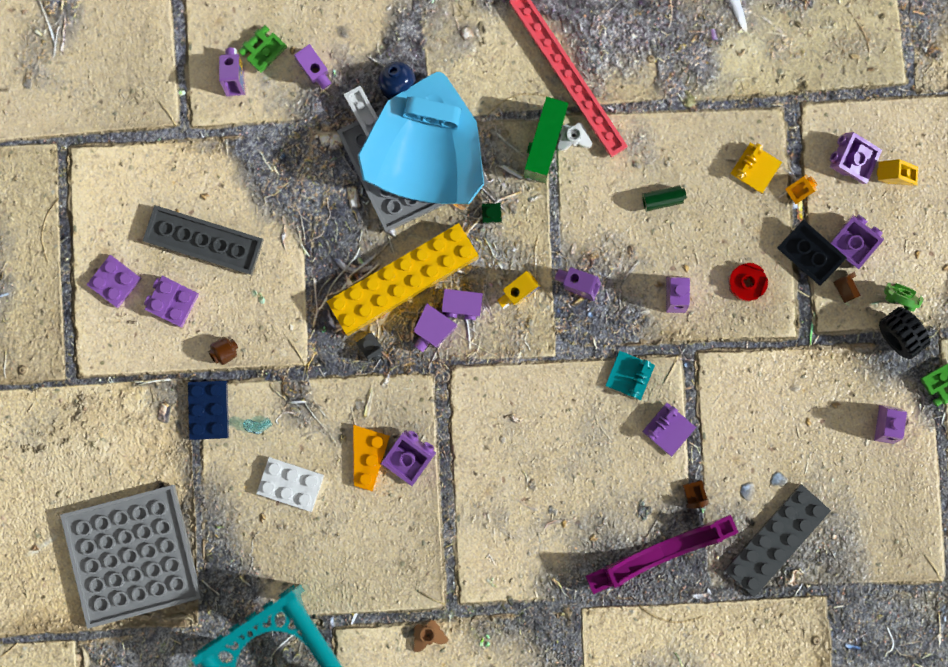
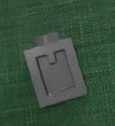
(371, 347)

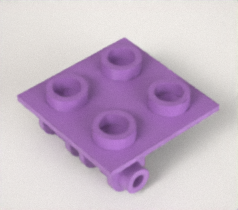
(669, 429)

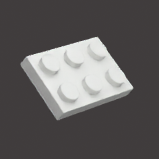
(290, 484)

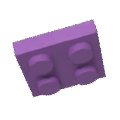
(114, 281)

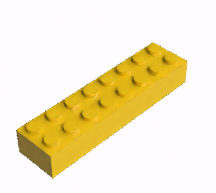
(403, 279)

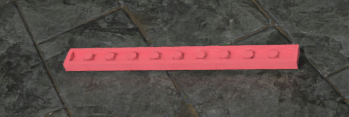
(569, 76)

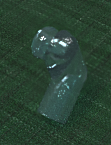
(256, 427)

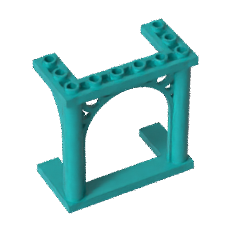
(293, 608)

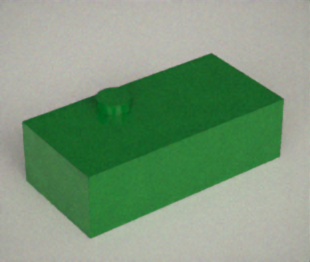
(545, 139)

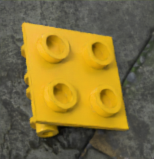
(756, 167)

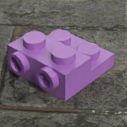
(855, 157)
(857, 240)
(171, 301)
(409, 457)

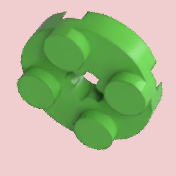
(903, 295)

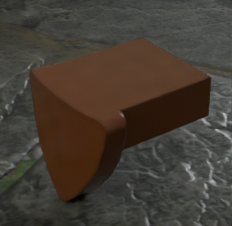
(847, 287)
(695, 495)

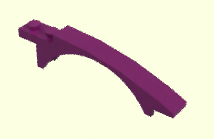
(643, 560)

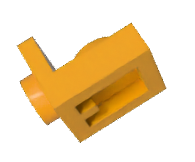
(801, 188)

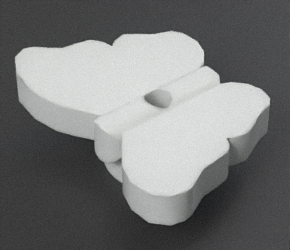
(566, 137)

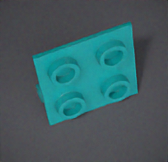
(630, 375)

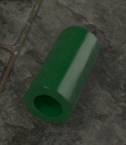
(663, 198)

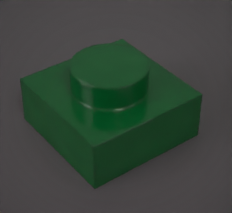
(491, 213)

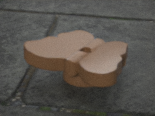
(436, 635)

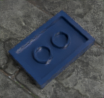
(208, 410)

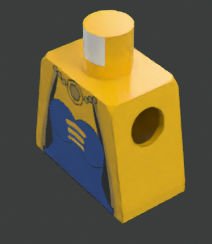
(527, 286)

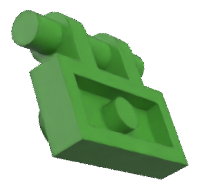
(266, 51)
(936, 382)

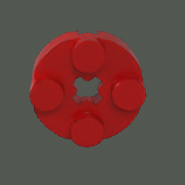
(752, 292)

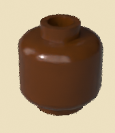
(223, 350)

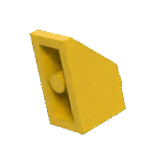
(897, 172)

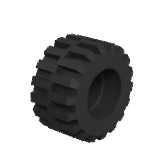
(904, 333)

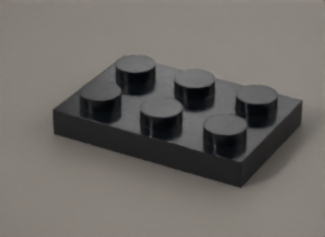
(811, 252)

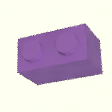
(462, 304)

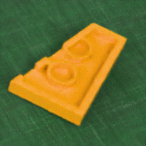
(369, 452)

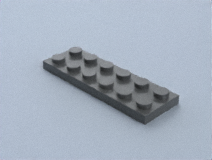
(203, 240)
(777, 540)

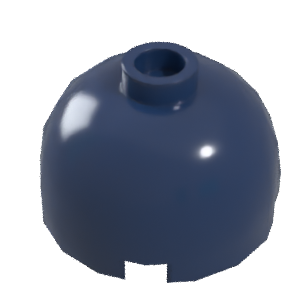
(395, 79)

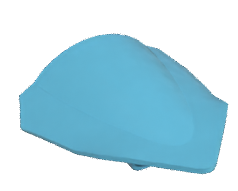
(425, 146)

